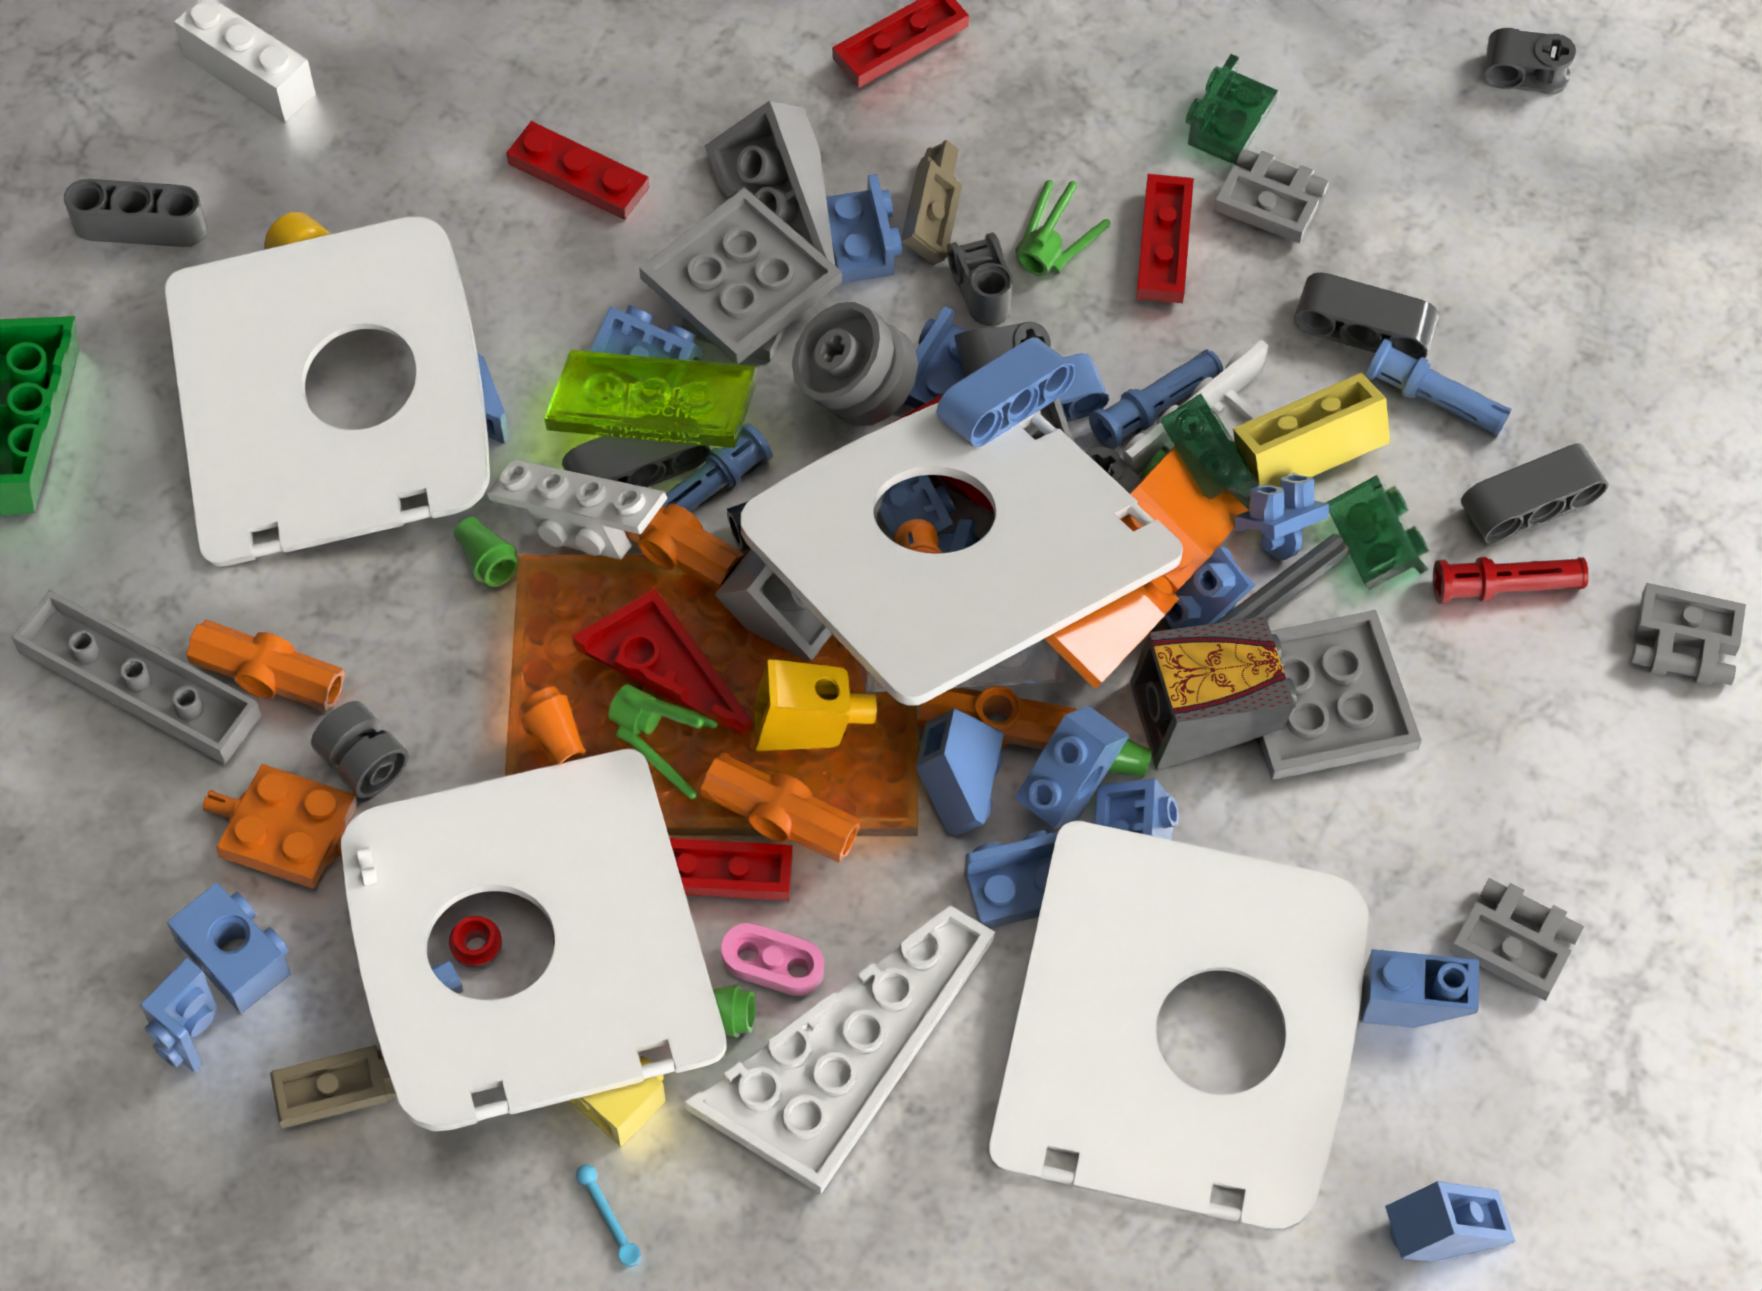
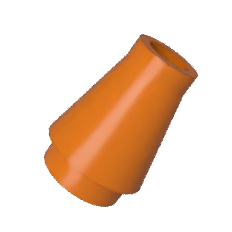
(553, 724)

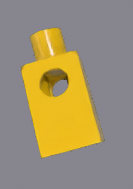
(806, 706)

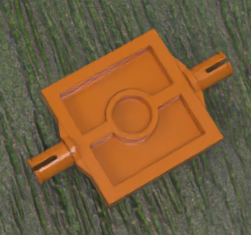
(284, 825)

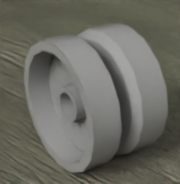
(854, 364)

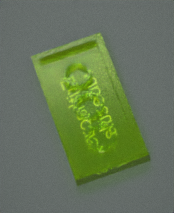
(652, 398)

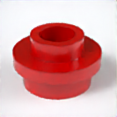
(471, 928)

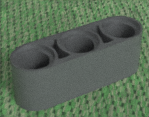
(136, 212)
(1365, 315)
(634, 460)
(1534, 493)

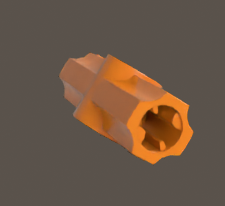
(678, 540)
(265, 665)
(1028, 721)
(780, 807)

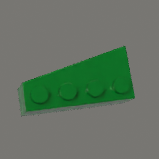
(34, 384)

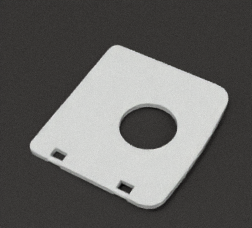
(242, 363)
(948, 616)
(625, 956)
(1085, 1066)

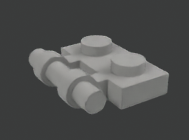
(1268, 203)
(1692, 621)
(1511, 949)

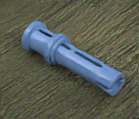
(1418, 379)
(1139, 407)
(721, 469)

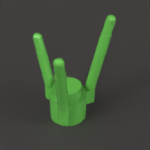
(1041, 248)
(640, 713)

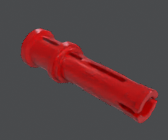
(1486, 579)

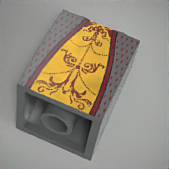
(1210, 688)

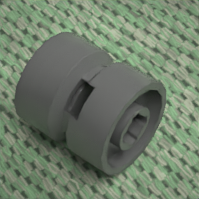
(359, 749)

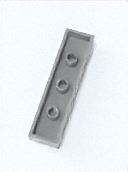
(137, 676)

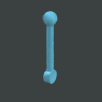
(628, 1253)

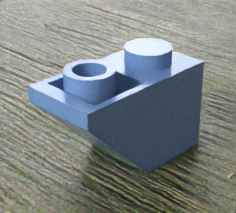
(959, 768)
(1418, 988)

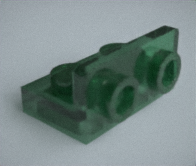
(1229, 112)
(1208, 449)
(1376, 532)

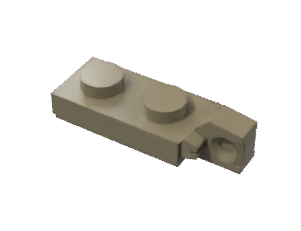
(933, 204)
(331, 1086)

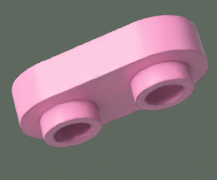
(775, 957)

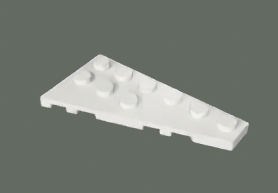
(835, 1065)

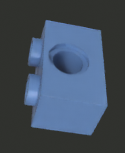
(1071, 766)
(239, 974)

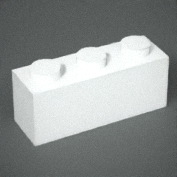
(245, 58)

